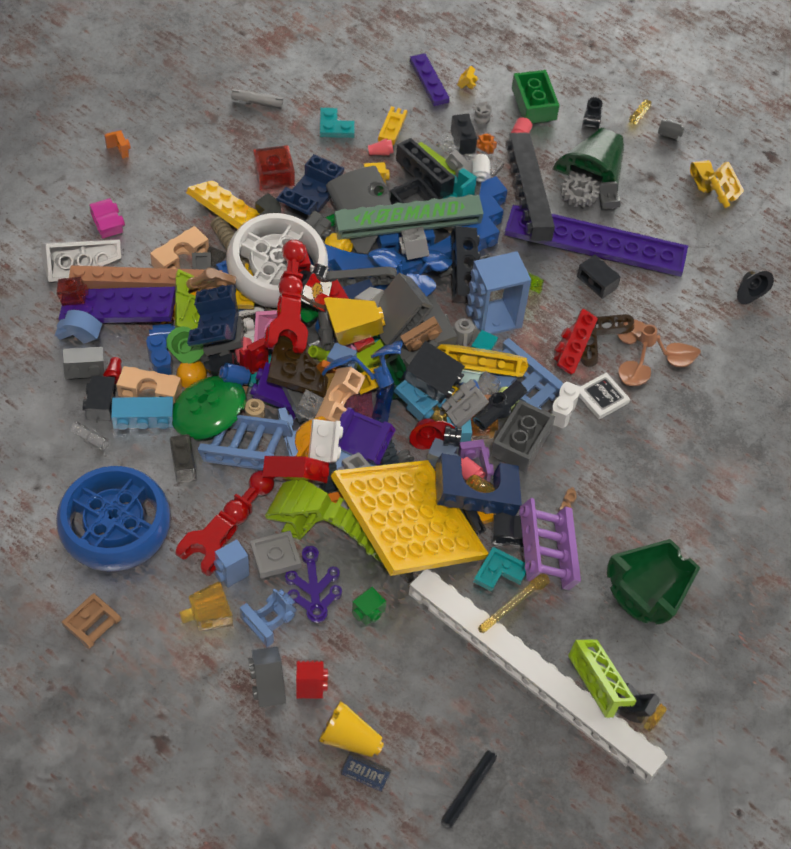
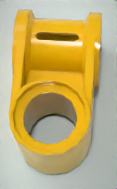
(701, 172)

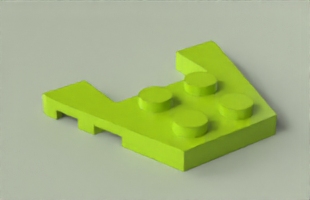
(185, 310)

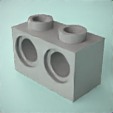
(414, 243)

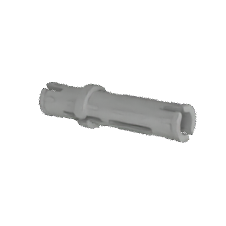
(252, 97)

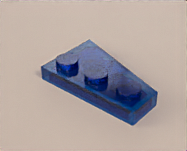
(383, 403)

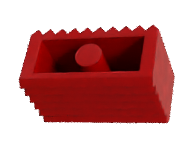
(311, 680)

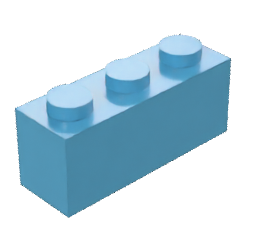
(142, 412)

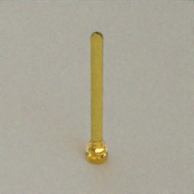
(537, 583)

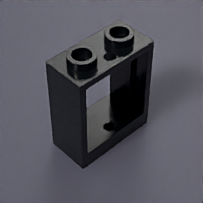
(410, 188)

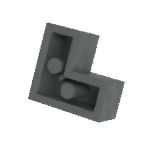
(267, 671)

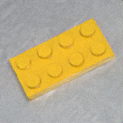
(222, 203)

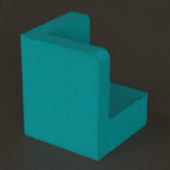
(485, 341)

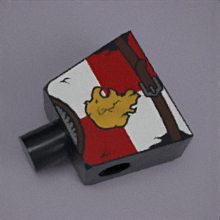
(315, 288)

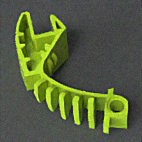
(304, 505)

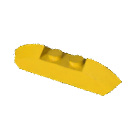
(487, 360)

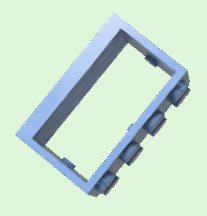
(494, 274)

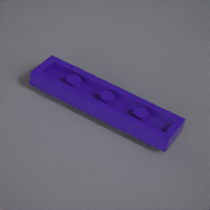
(429, 79)

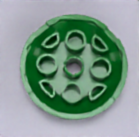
(208, 407)

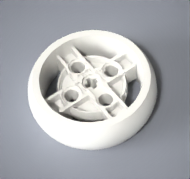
(268, 235)

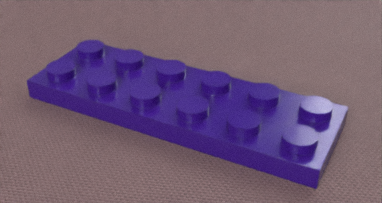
(127, 304)

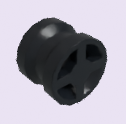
(452, 436)

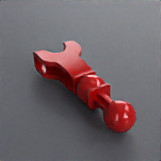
(289, 302)
(224, 524)

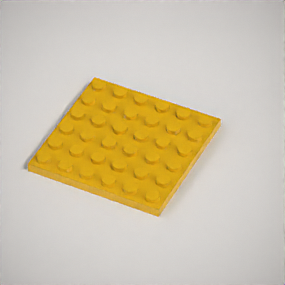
(403, 519)

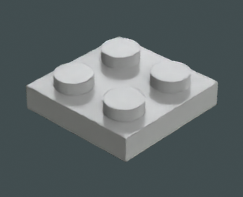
(275, 554)

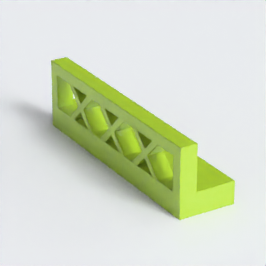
(595, 676)

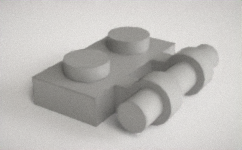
(466, 407)

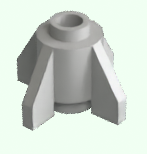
(465, 331)

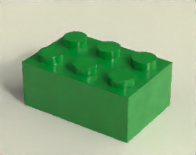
(535, 96)

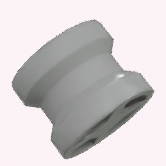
(482, 113)

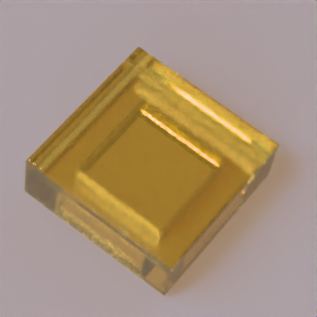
(655, 718)

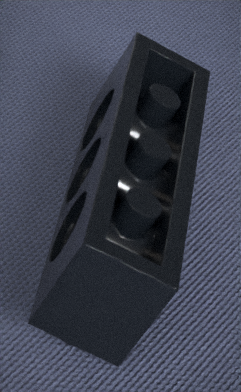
(422, 164)
(463, 237)

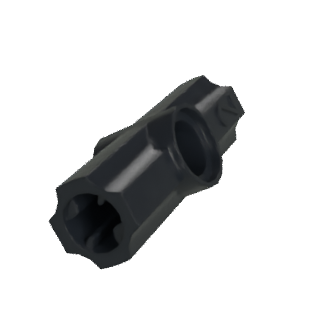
(500, 405)

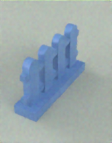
(536, 378)

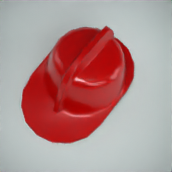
(426, 431)

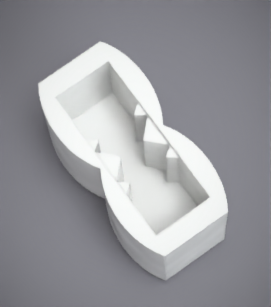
(565, 404)

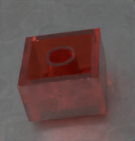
(274, 167)

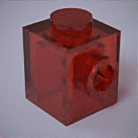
(71, 291)

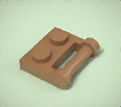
(210, 279)
(88, 614)

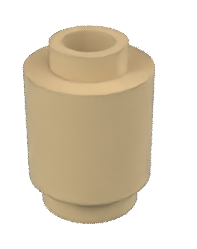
(255, 408)

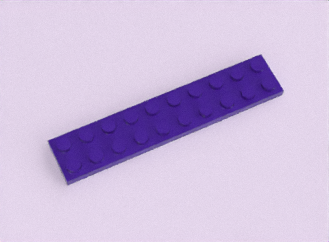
(606, 243)

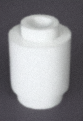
(481, 167)

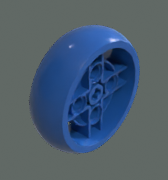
(118, 546)

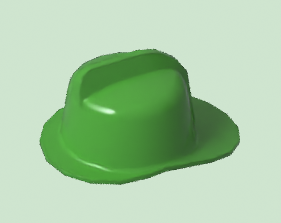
(178, 346)

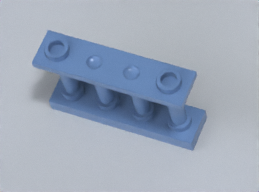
(245, 457)

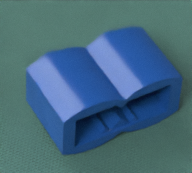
(159, 354)

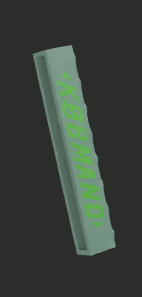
(399, 216)

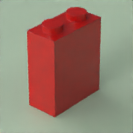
(295, 468)

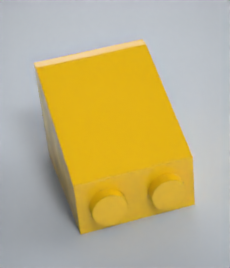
(354, 319)

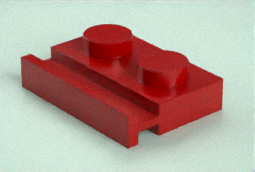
(254, 356)

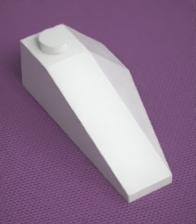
(59, 256)

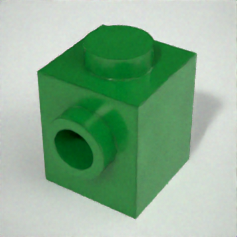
(368, 606)

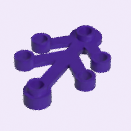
(314, 588)

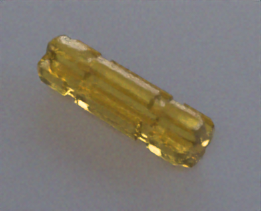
(640, 111)

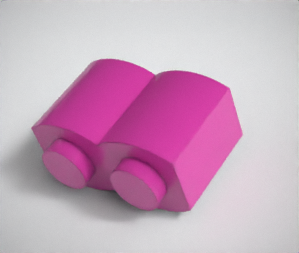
(106, 218)

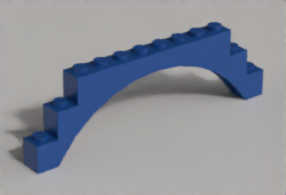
(491, 194)

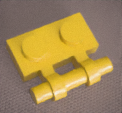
(729, 182)

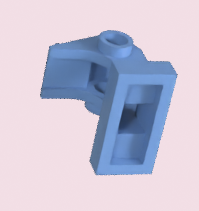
(255, 619)

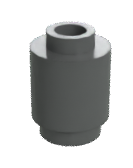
(671, 129)

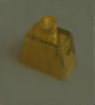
(208, 609)

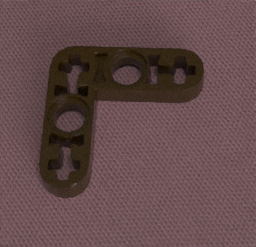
(620, 329)

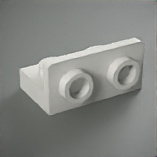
(325, 440)

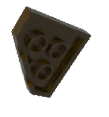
(295, 369)

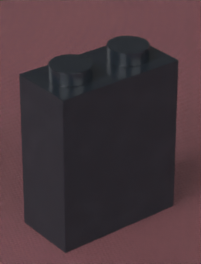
(434, 372)

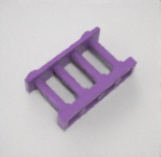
(566, 544)

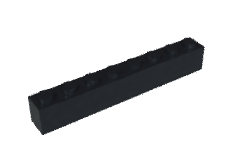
(530, 187)

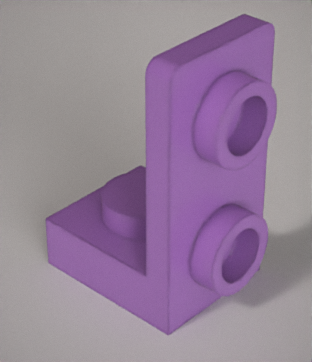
(477, 449)

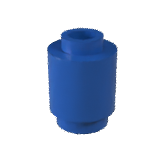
(163, 329)
(234, 374)

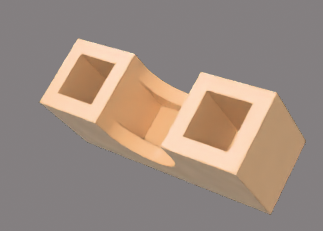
(186, 243)
(134, 381)
(343, 385)

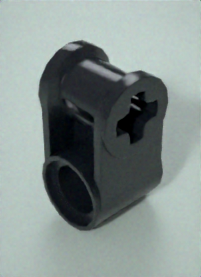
(593, 115)

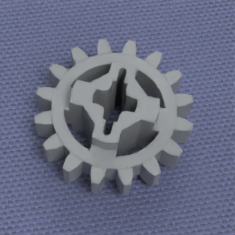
(580, 190)

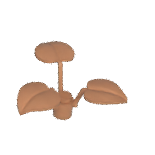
(637, 374)

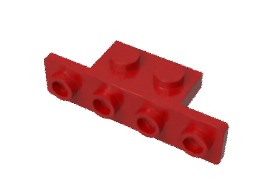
(574, 341)

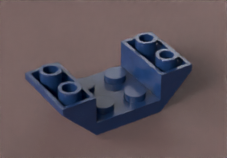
(311, 191)
(217, 316)

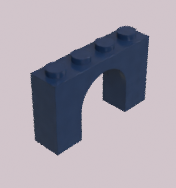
(455, 493)

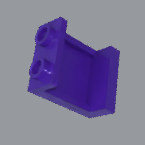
(270, 392)
(364, 436)

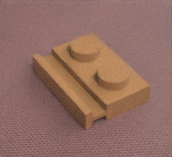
(425, 331)

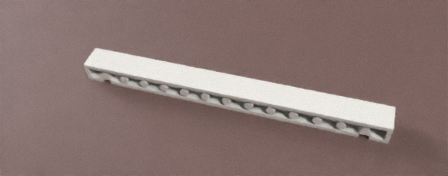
(538, 676)

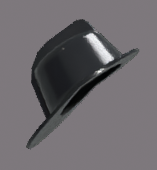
(754, 285)

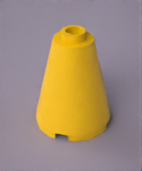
(351, 733)

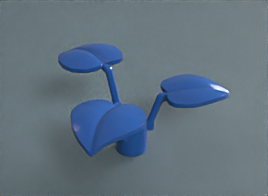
(436, 260)
(382, 372)

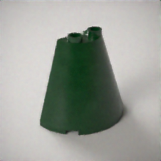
(598, 153)
(651, 580)

